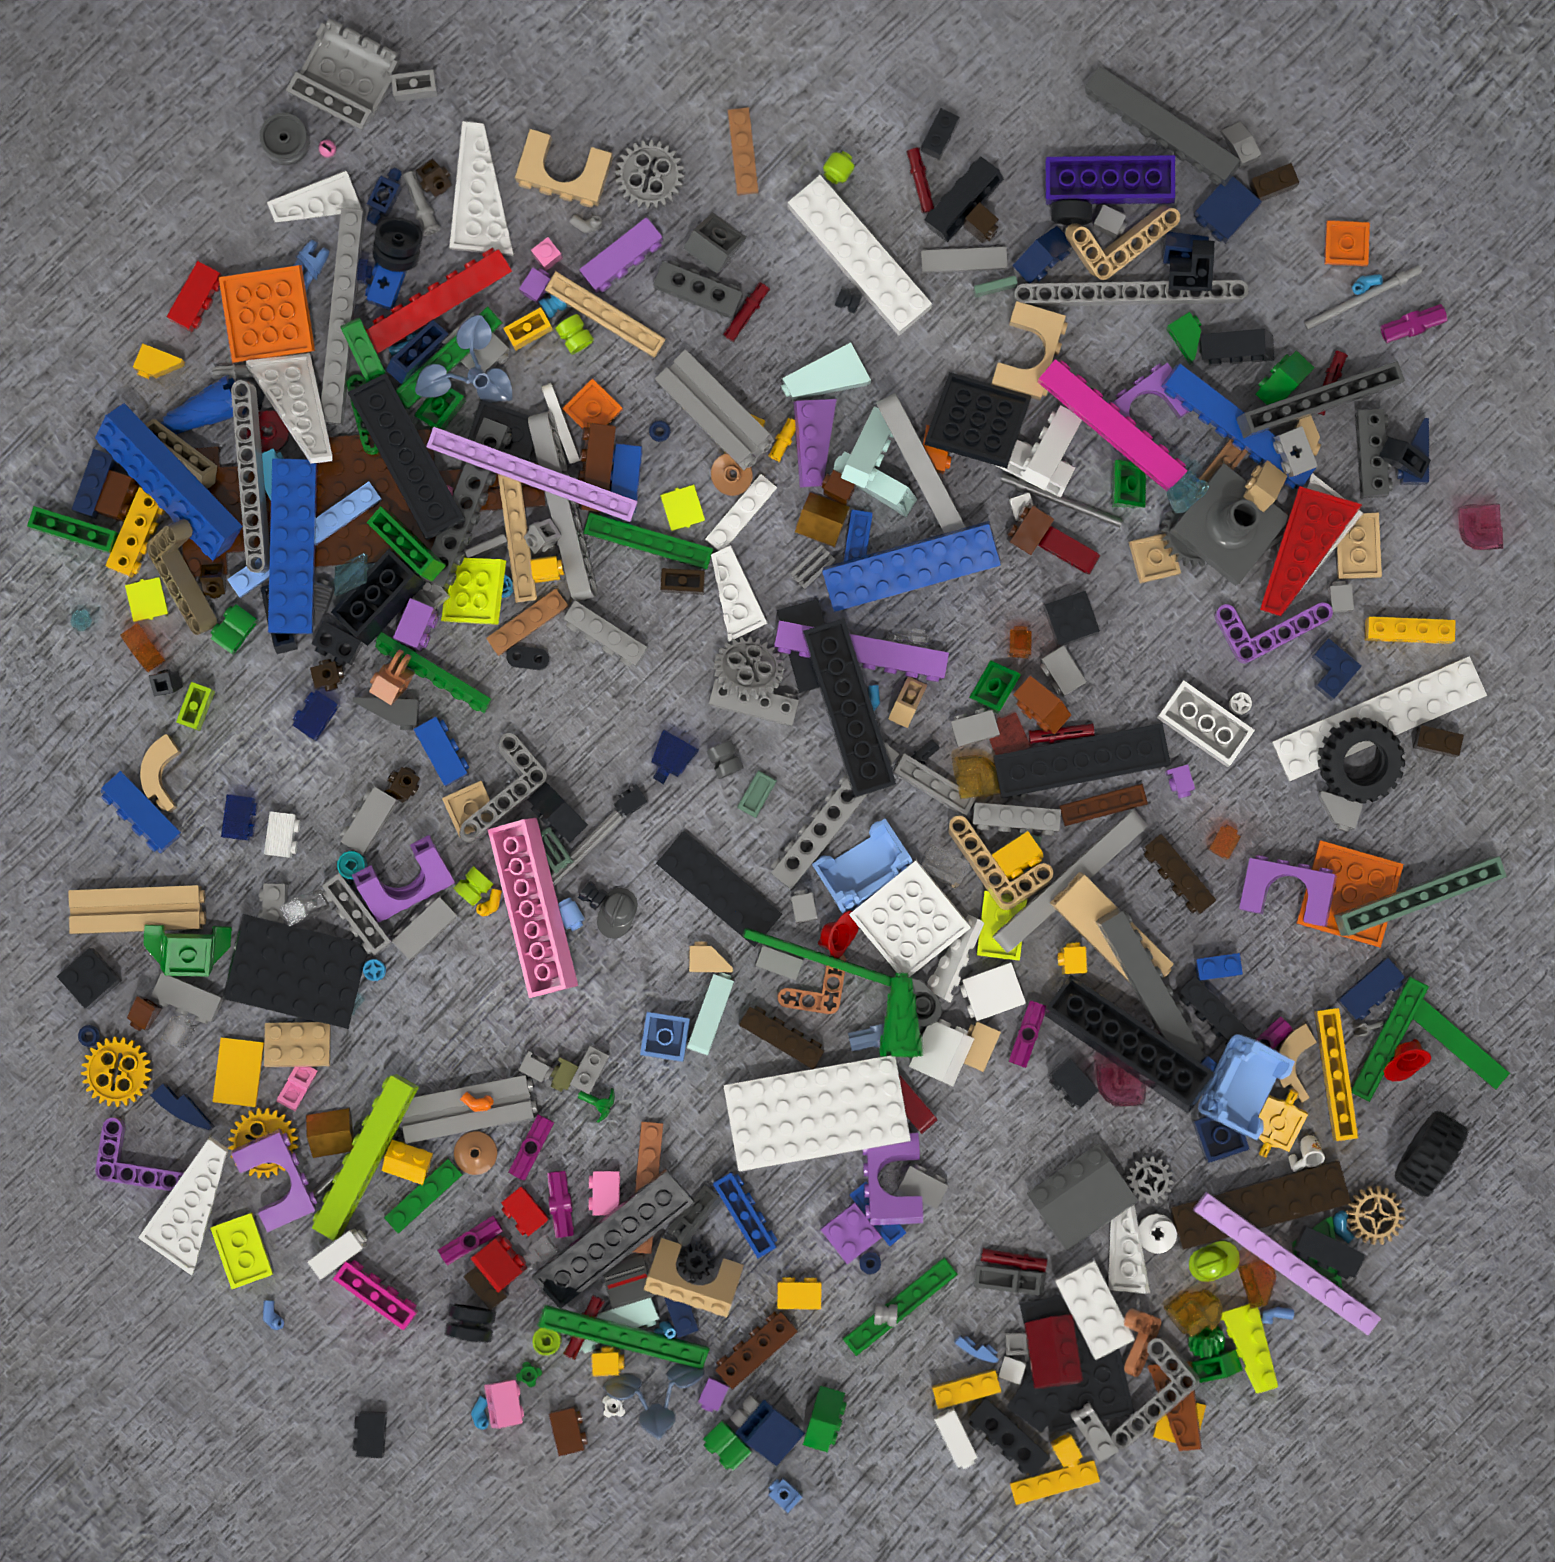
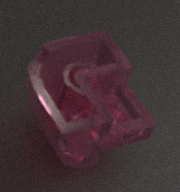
(1481, 526)
(1119, 1086)

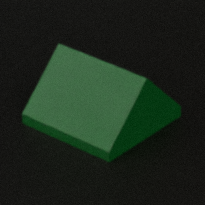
(440, 410)
(1128, 485)
(994, 686)

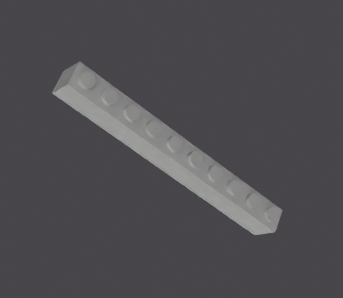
(342, 311)

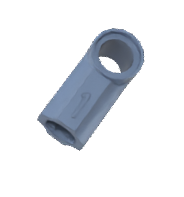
(866, 1038)

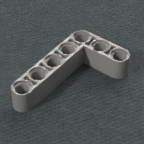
(508, 793)
(1161, 1398)

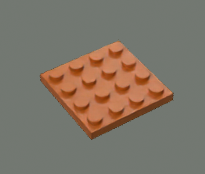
(266, 313)
(1358, 881)

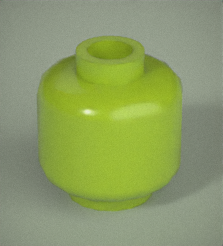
(838, 167)

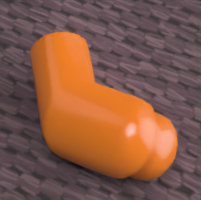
(477, 1105)

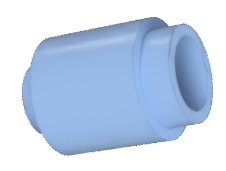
(571, 914)

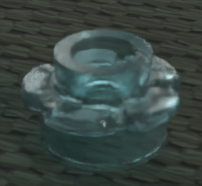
(81, 626)

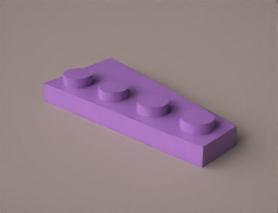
(813, 436)

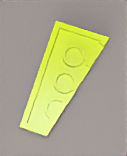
(1248, 1334)

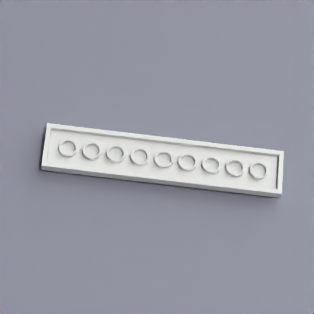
(1396, 709)

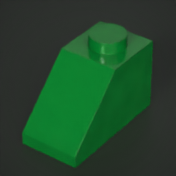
(1186, 335)
(1218, 1366)

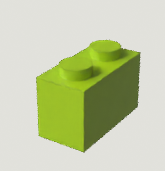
(195, 706)

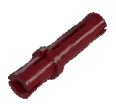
(920, 179)
(752, 303)
(1334, 370)
(1086, 730)
(1015, 1260)
(575, 1342)

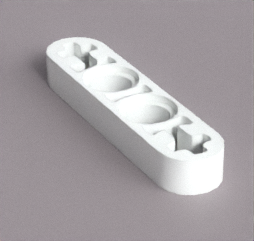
(561, 424)

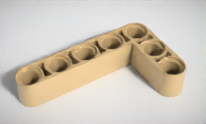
(1123, 243)
(993, 869)

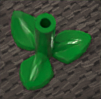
(601, 1105)

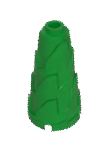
(901, 1024)

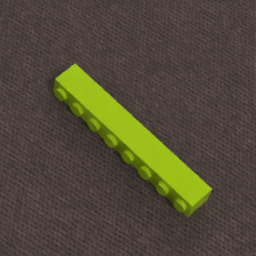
(365, 1156)

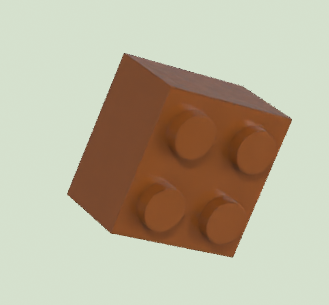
(1041, 705)

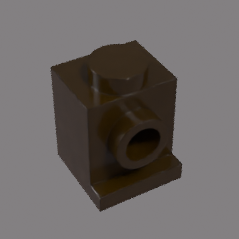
(213, 584)

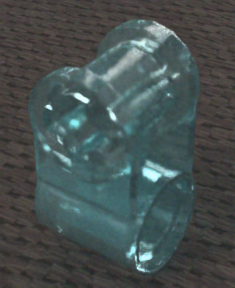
(1186, 492)

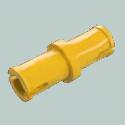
(783, 440)

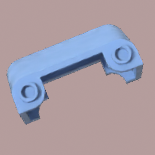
(863, 868)
(1243, 1084)

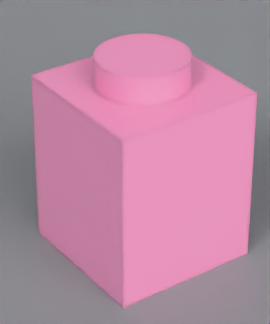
(546, 254)

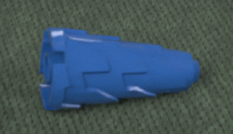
(205, 408)

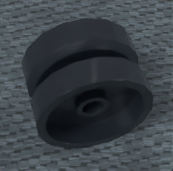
(397, 244)
(470, 1323)

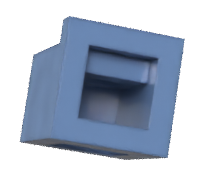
(791, 1500)

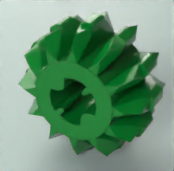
(1207, 1342)

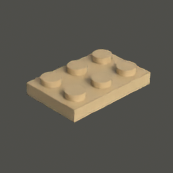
(1360, 550)
(297, 1044)

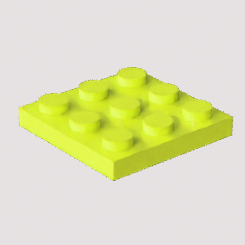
(476, 592)

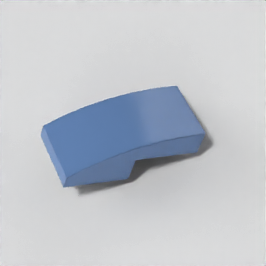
(984, 1353)

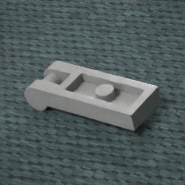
(1094, 1432)

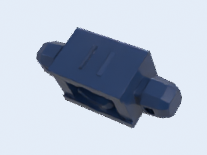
(391, 183)

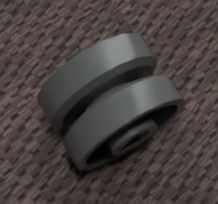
(287, 127)

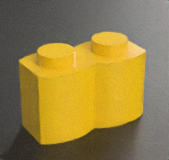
(546, 569)

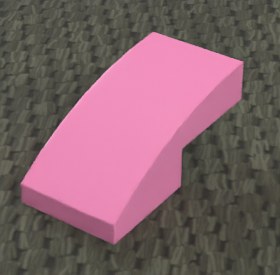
(296, 1087)

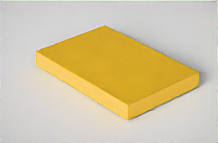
(238, 1072)

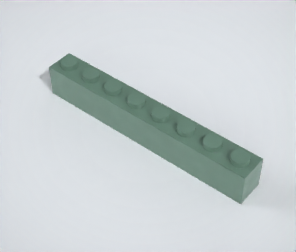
(1420, 896)

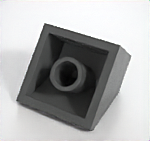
(714, 242)

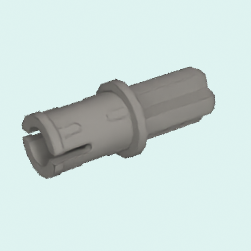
(235, 371)

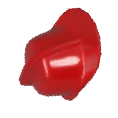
(838, 935)
(1407, 1060)

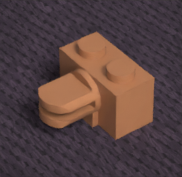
(392, 679)

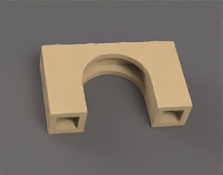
(585, 188)
(1047, 327)
(666, 1281)

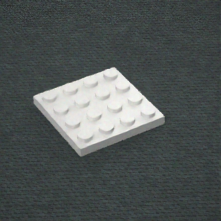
(910, 920)

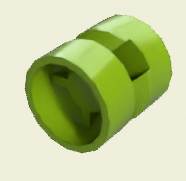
(575, 335)
(473, 886)
(546, 1341)

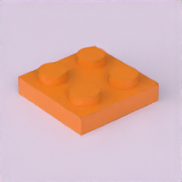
(1347, 243)
(592, 405)

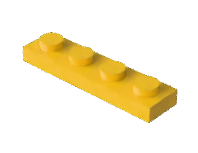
(1054, 1482)

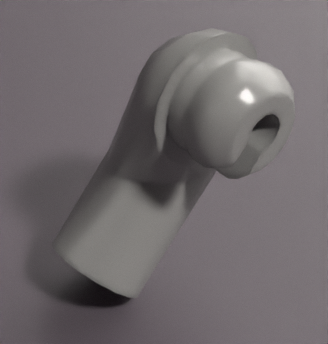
(586, 226)

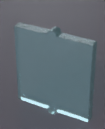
(350, 574)

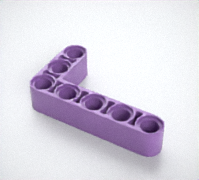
(1271, 634)
(118, 1167)

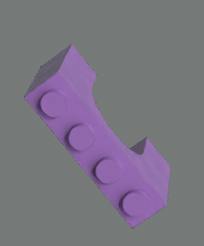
(1149, 385)
(1263, 873)
(387, 901)
(275, 1149)
(885, 1208)

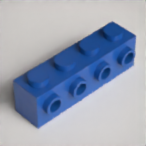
(140, 812)
(744, 1214)

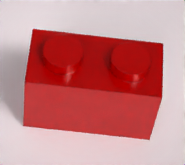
(524, 1211)

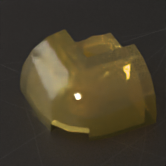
(975, 776)
(1195, 1311)

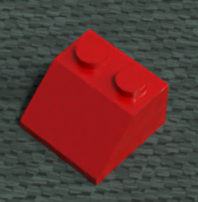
(499, 1262)

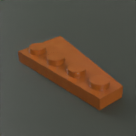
(1184, 1416)

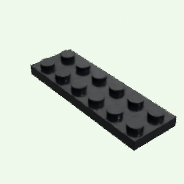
(717, 887)

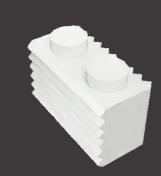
(281, 834)

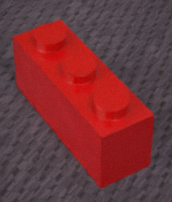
(195, 297)

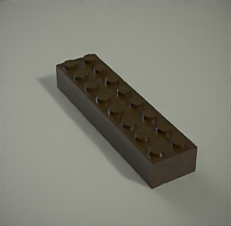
(1266, 1202)

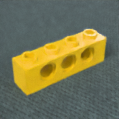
(1410, 630)

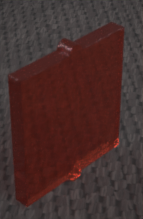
(1011, 736)

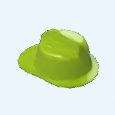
(1214, 1261)

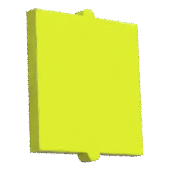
(682, 507)
(146, 599)

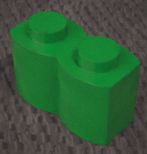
(233, 629)
(727, 1445)

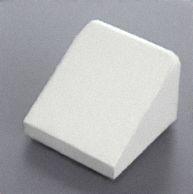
(1018, 503)
(1012, 1370)

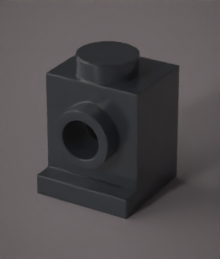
(165, 682)
(630, 801)

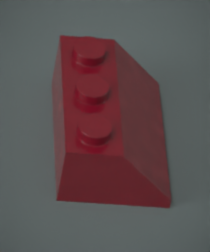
(1053, 1352)

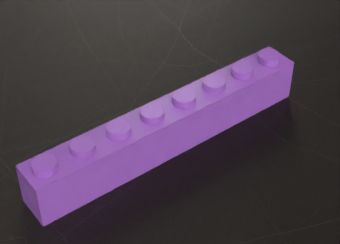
(873, 653)

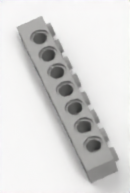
(791, 876)

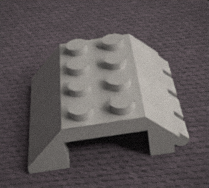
(345, 74)

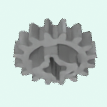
(1163, 1176)

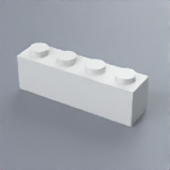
(1051, 448)
(1059, 479)

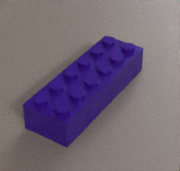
(1111, 179)

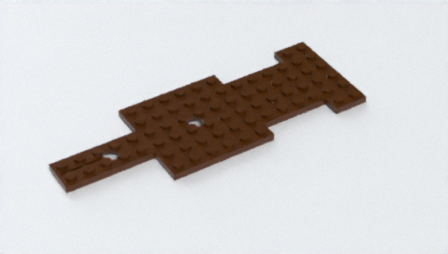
(336, 480)

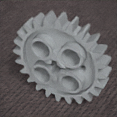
(667, 180)
(748, 668)

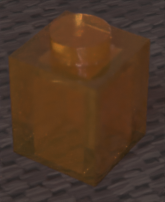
(1224, 842)

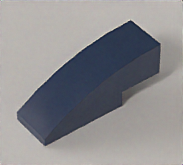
(182, 1107)

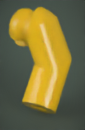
(491, 905)

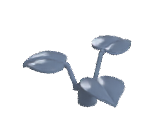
(490, 386)
(657, 1418)

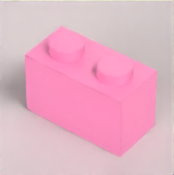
(605, 1192)
(504, 1403)

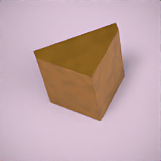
(822, 519)
(330, 1132)

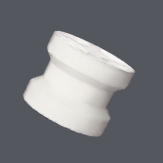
(1243, 702)

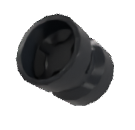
(846, 298)
(592, 895)

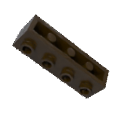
(1180, 875)
(780, 1037)

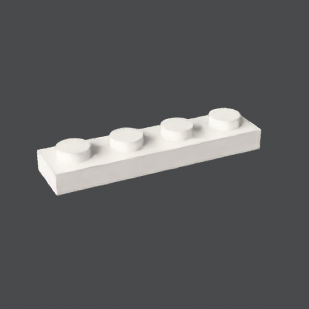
(741, 513)

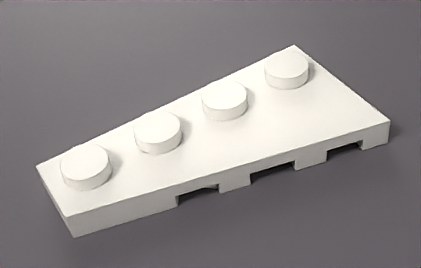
(1126, 1256)

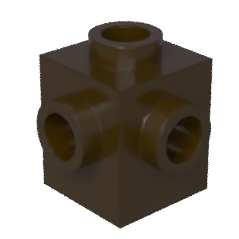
(434, 178)
(319, 675)
(402, 784)

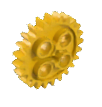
(97, 1067)
(270, 1123)

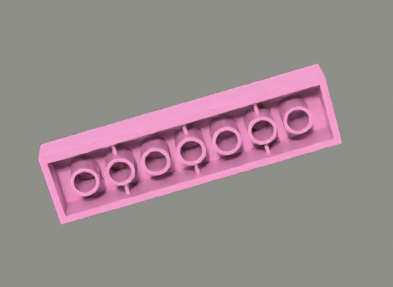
(532, 907)

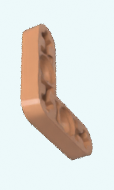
(819, 998)
(1148, 1329)

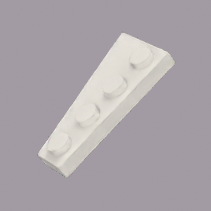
(316, 200)
(737, 598)
(950, 964)

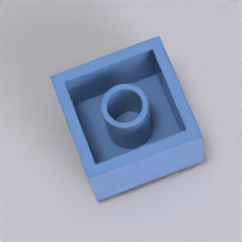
(665, 1036)

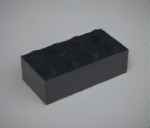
(375, 603)

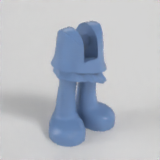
(312, 265)

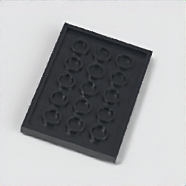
(295, 971)
(1102, 1379)

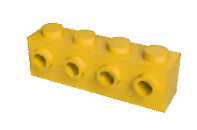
(135, 534)

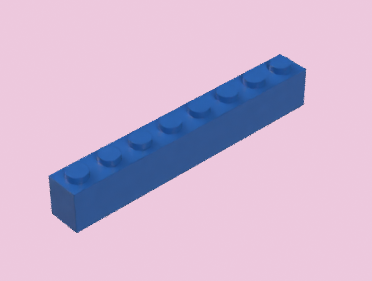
(1222, 414)

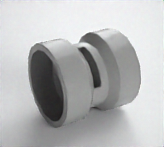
(885, 1314)

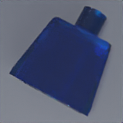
(672, 756)

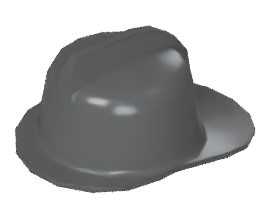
(617, 913)
(927, 1004)

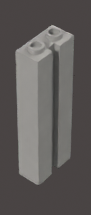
(715, 410)
(446, 1114)

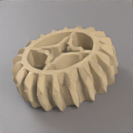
(1375, 1225)

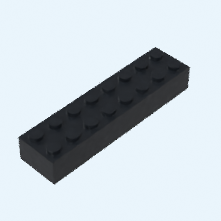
(849, 708)
(1129, 1044)

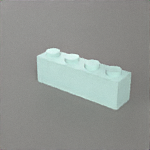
(868, 450)
(631, 1315)

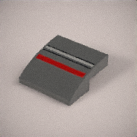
(627, 1282)

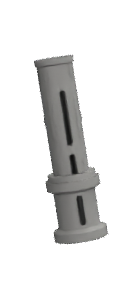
(423, 211)

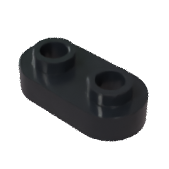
(527, 658)

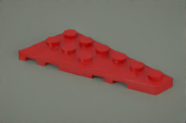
(1308, 537)

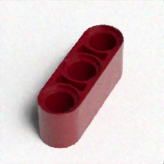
(1069, 550)
(915, 1109)

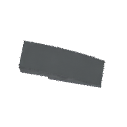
(1010, 1280)

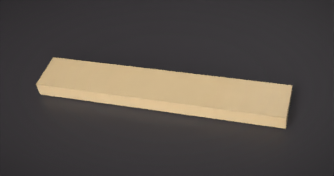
(604, 314)
(516, 529)

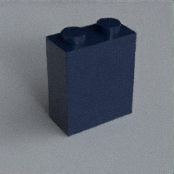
(1227, 210)
(770, 1432)

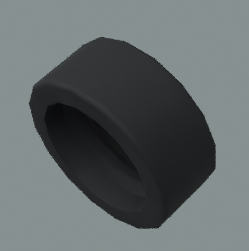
(1071, 211)

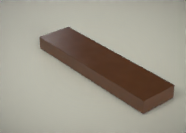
(1103, 805)

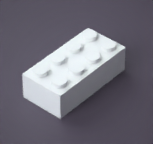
(1205, 723)
(1094, 1309)

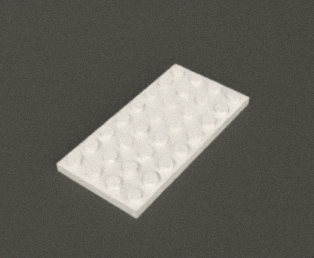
(816, 1113)

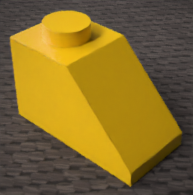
(155, 362)
(1066, 1450)

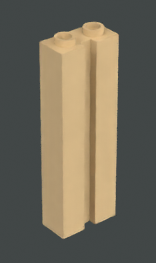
(1082, 905)
(134, 907)

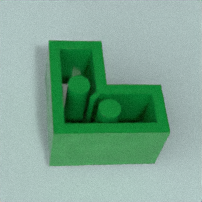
(1285, 379)
(825, 1419)

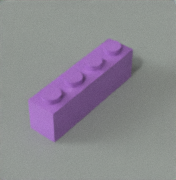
(621, 255)

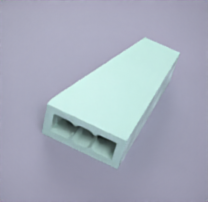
(826, 375)
(883, 488)
(711, 1013)

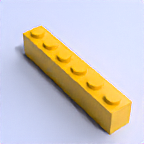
(1336, 1074)

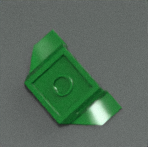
(186, 952)

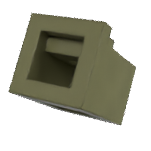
(563, 1074)

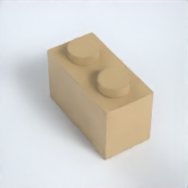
(1264, 485)
(982, 1046)

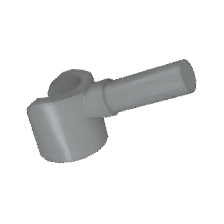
(1364, 1028)

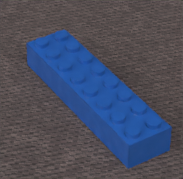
(167, 480)
(292, 546)
(911, 566)

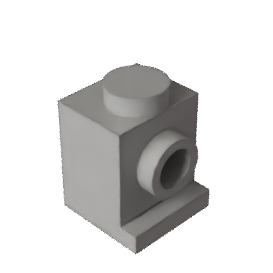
(536, 1067)

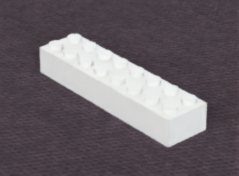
(859, 255)

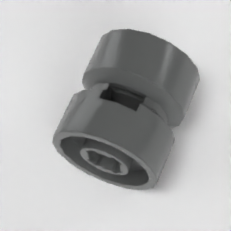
(725, 759)

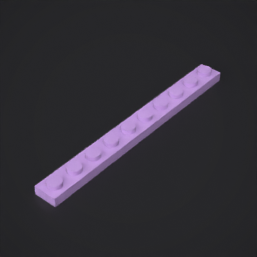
(531, 474)
(1287, 1263)

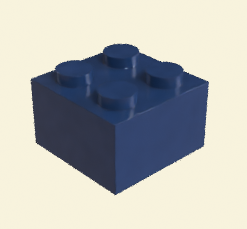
(1218, 1140)

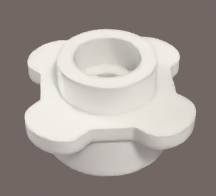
(609, 1411)

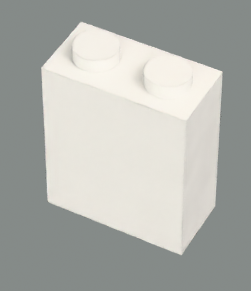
(992, 992)
(943, 1052)
(338, 1253)
(955, 1438)

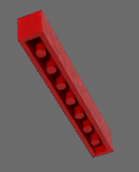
(438, 299)

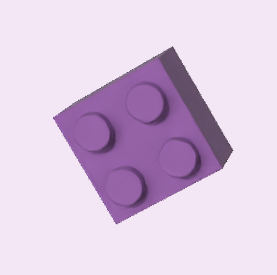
(416, 625)
(850, 1233)

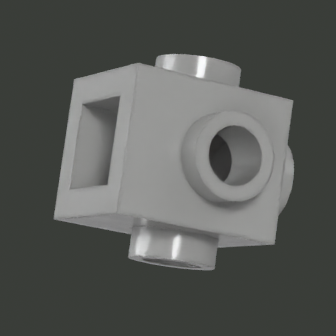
(542, 536)

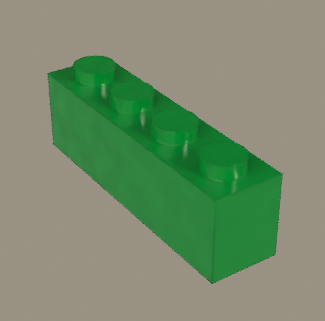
(72, 530)
(406, 544)

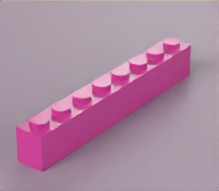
(1111, 425)

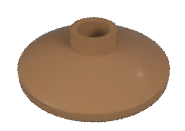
(723, 479)
(486, 1157)

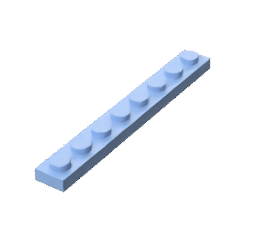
(326, 525)

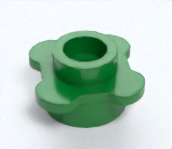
(535, 1373)

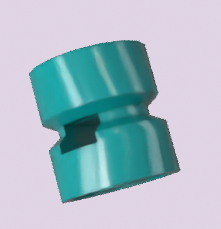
(351, 863)

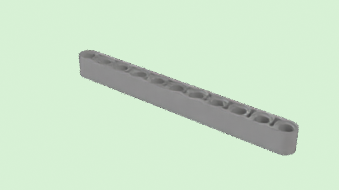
(1120, 298)

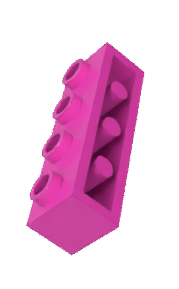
(373, 1293)

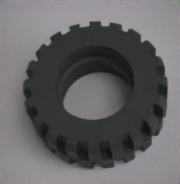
(1383, 775)
(1431, 1154)

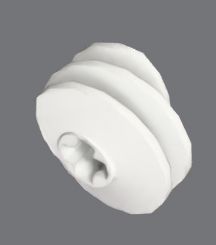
(1165, 1226)

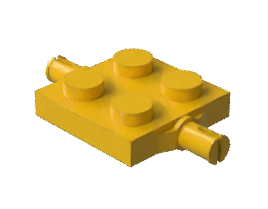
(1281, 1122)

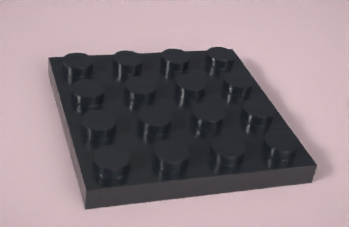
(978, 420)

